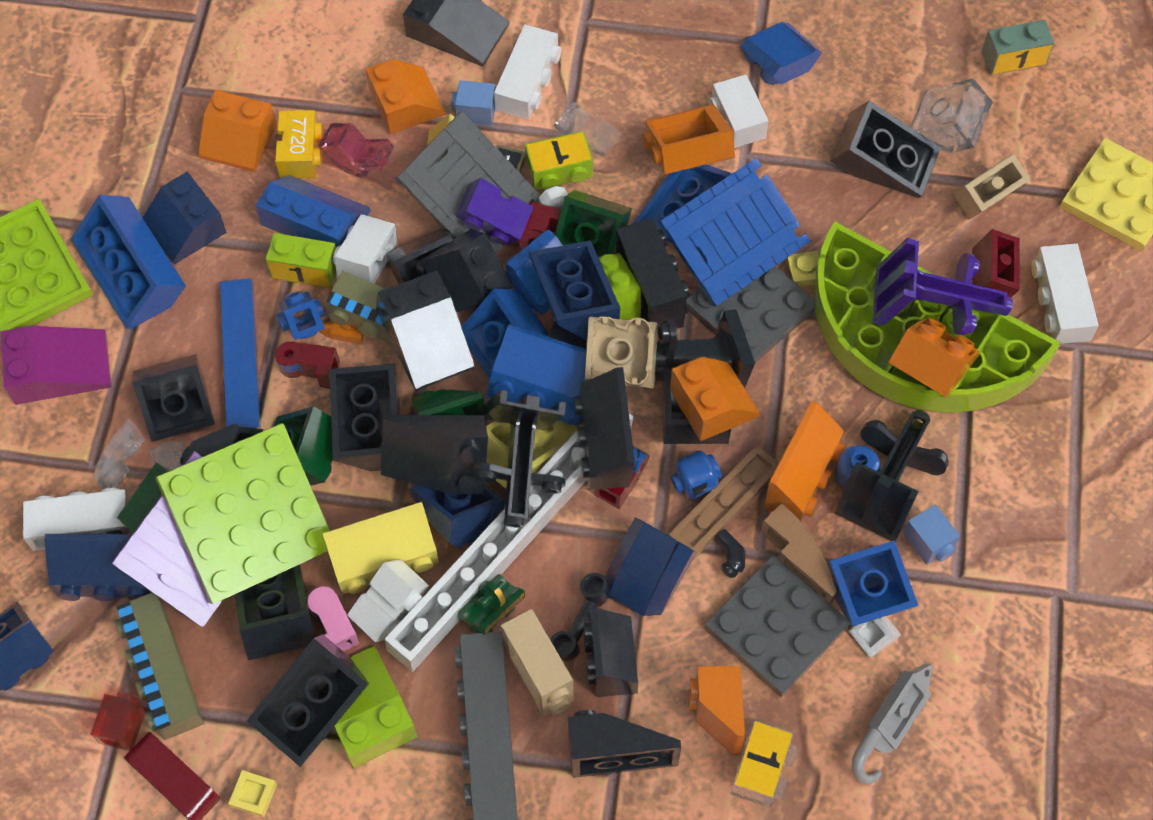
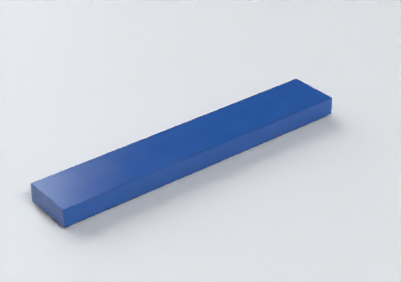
(240, 353)

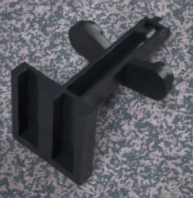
(727, 345)
(523, 420)
(878, 498)

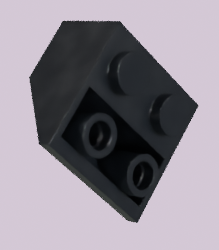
(613, 657)

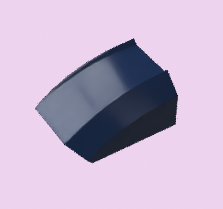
(459, 516)
(647, 569)

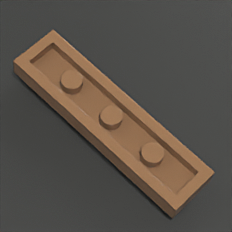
(725, 501)

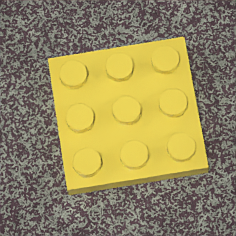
(1115, 194)

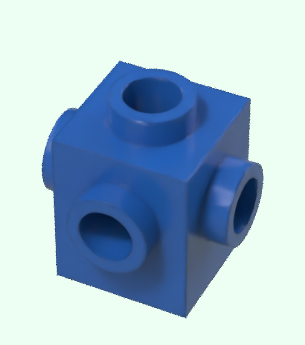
(306, 324)

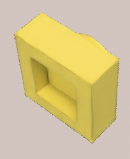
(803, 268)
(252, 793)

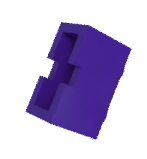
(489, 211)

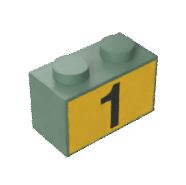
(1017, 47)

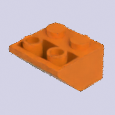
(934, 355)

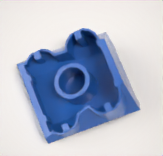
(780, 53)
(523, 275)

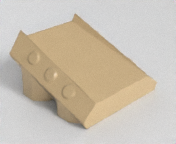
(625, 345)

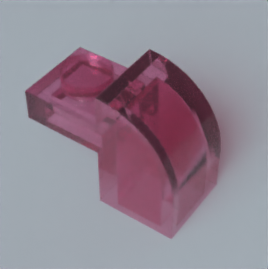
(352, 151)

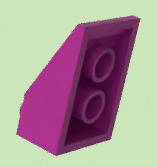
(53, 362)

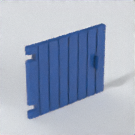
(738, 229)

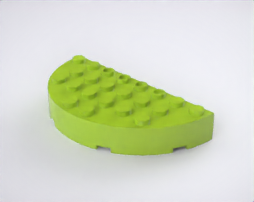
(844, 292)

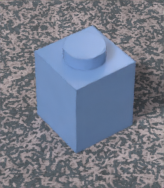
(475, 101)
(932, 535)

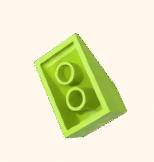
(378, 716)

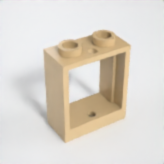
(538, 663)

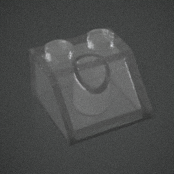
(953, 115)

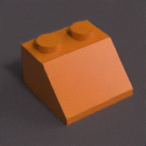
(403, 94)
(236, 130)
(711, 396)
(719, 704)

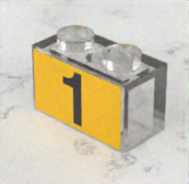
(763, 763)

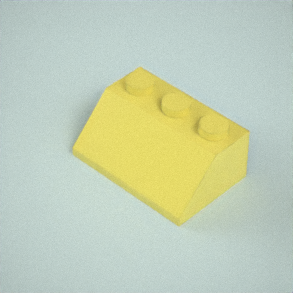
(364, 546)

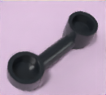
(596, 592)

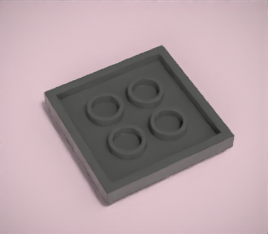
(766, 308)
(777, 625)

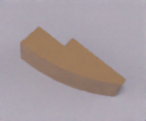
(799, 551)

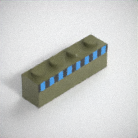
(354, 304)
(159, 666)

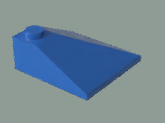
(678, 190)

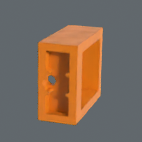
(689, 139)

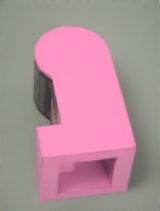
(329, 611)

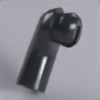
(734, 554)

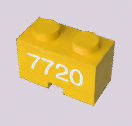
(298, 150)

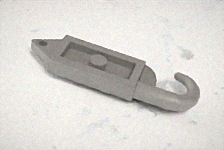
(893, 719)

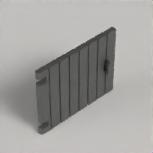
(467, 158)

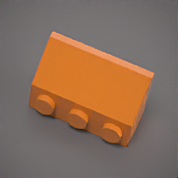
(806, 463)

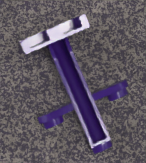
(901, 282)

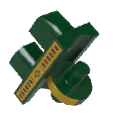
(491, 604)

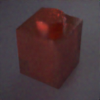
(118, 721)

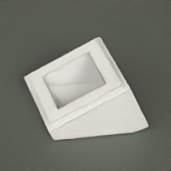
(875, 635)

